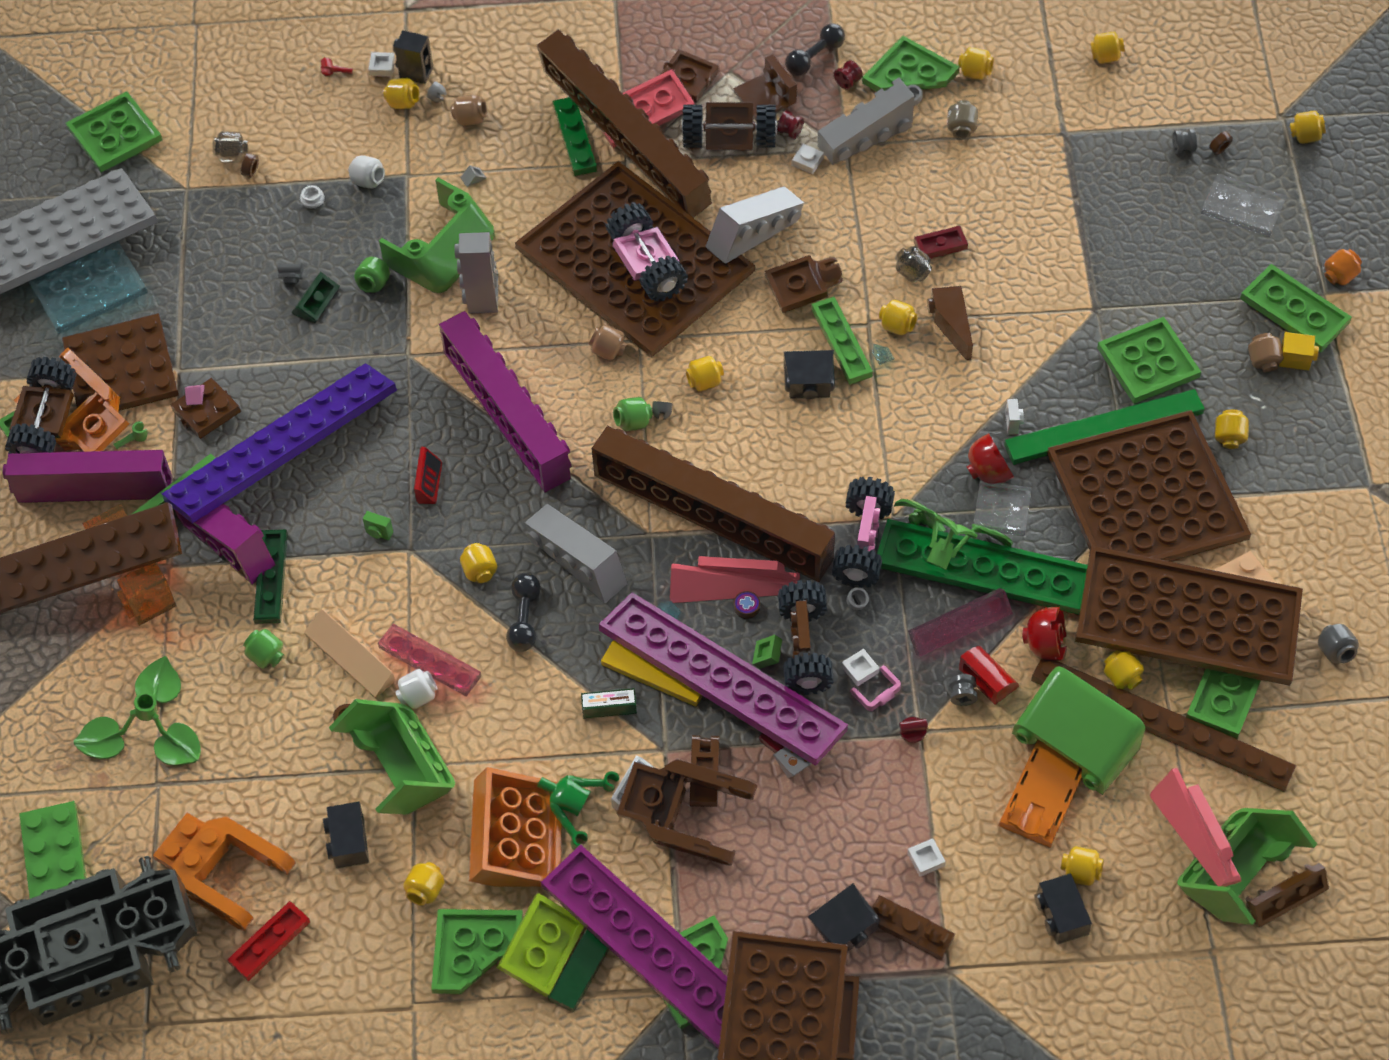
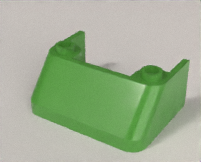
(435, 263)
(403, 750)
(1254, 840)

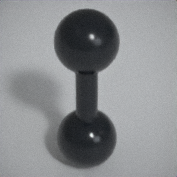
(799, 61)
(522, 635)

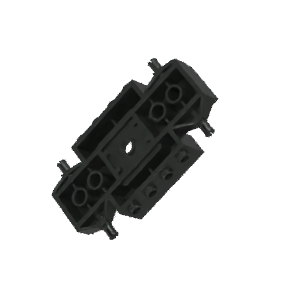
(116, 931)

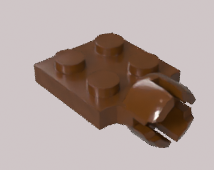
(803, 281)

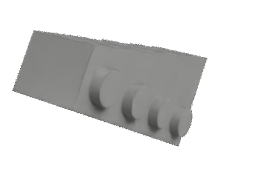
(868, 124)
(752, 222)

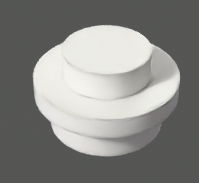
(311, 197)

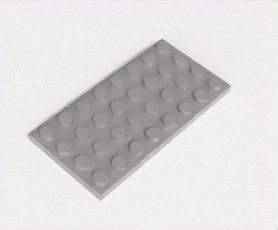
(70, 227)

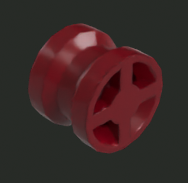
(848, 74)
(790, 124)

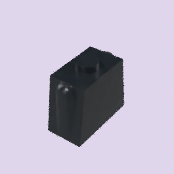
(809, 373)
(846, 919)

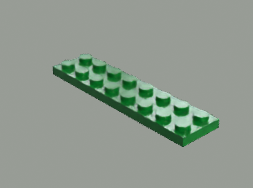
(985, 567)

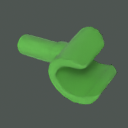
(137, 434)

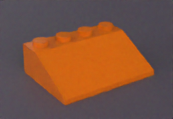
(512, 831)

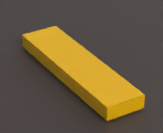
(633, 666)

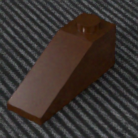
(951, 317)

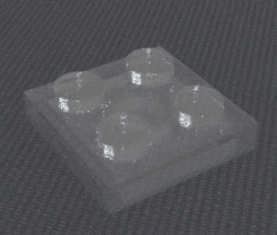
(1003, 507)

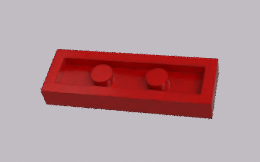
(268, 941)

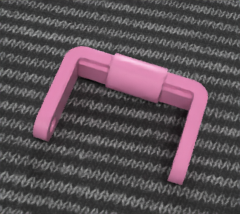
(884, 697)

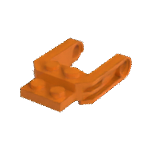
(97, 418)
(198, 846)

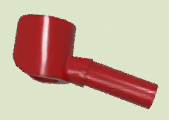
(328, 68)

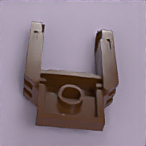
(656, 796)

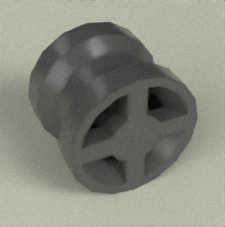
(1184, 141)
(963, 690)

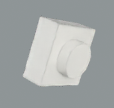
(381, 64)
(807, 158)
(1014, 416)
(860, 667)
(926, 857)

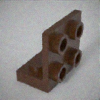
(770, 88)

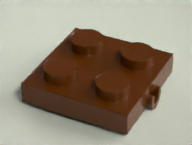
(693, 72)
(213, 412)

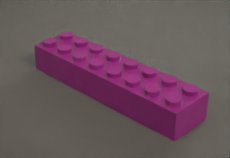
(506, 401)

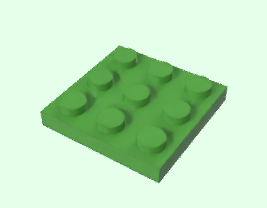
(114, 131)
(1149, 360)

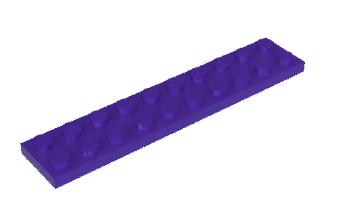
(278, 442)

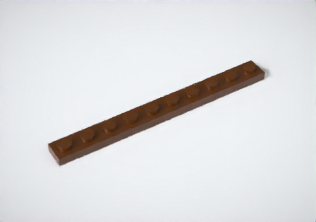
(1187, 732)

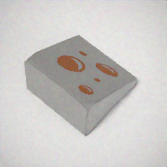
(790, 762)

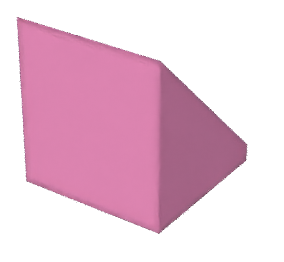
(194, 394)

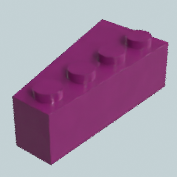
(234, 539)

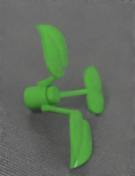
(943, 549)
(175, 747)

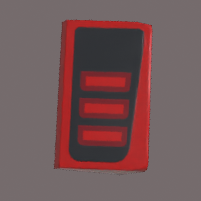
(427, 477)

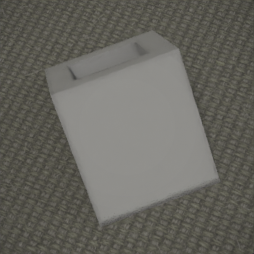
(472, 175)

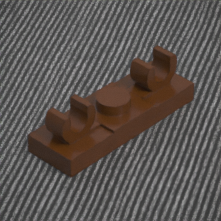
(1288, 894)
(912, 928)

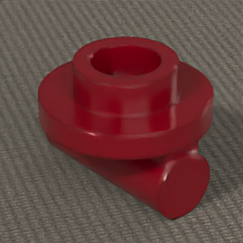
(913, 729)

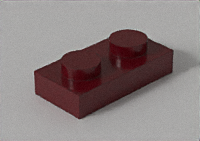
(942, 242)

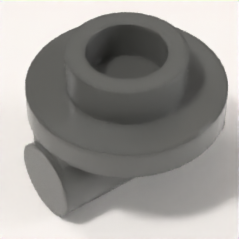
(290, 273)

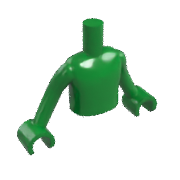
(571, 797)

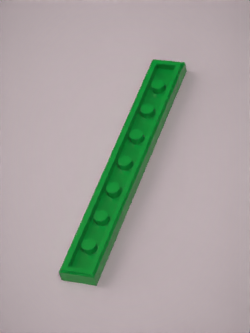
(1036, 444)

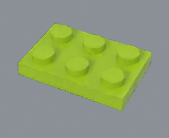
(541, 945)

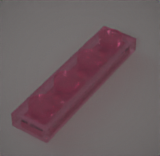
(960, 622)
(429, 658)

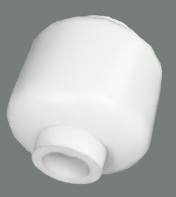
(366, 171)
(416, 688)

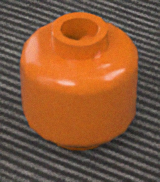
(1342, 267)

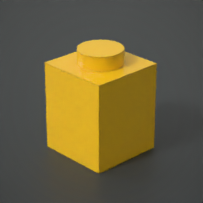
(1298, 351)

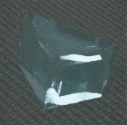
(882, 354)
(669, 608)

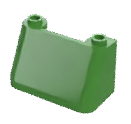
(1082, 727)

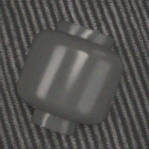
(1338, 643)

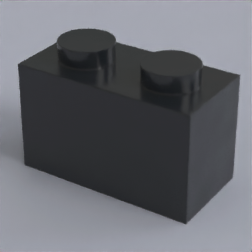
(413, 56)
(347, 835)
(1063, 909)

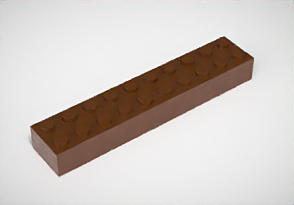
(625, 124)
(714, 503)

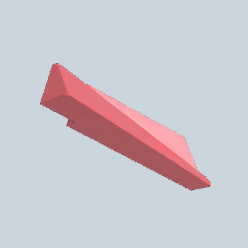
(726, 578)
(1197, 826)

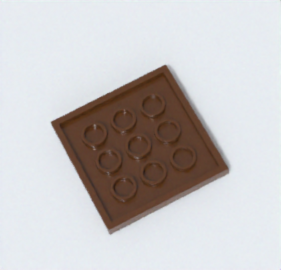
(129, 359)

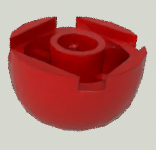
(988, 462)
(1046, 634)

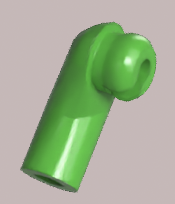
(920, 517)

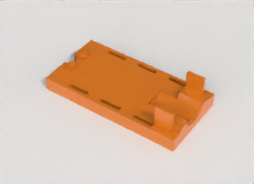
(1041, 795)

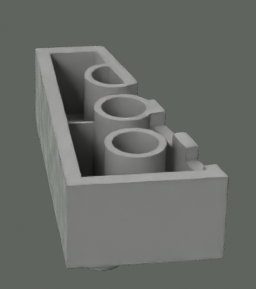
(477, 272)
(577, 551)

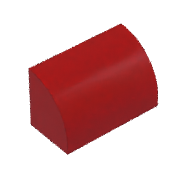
(989, 675)

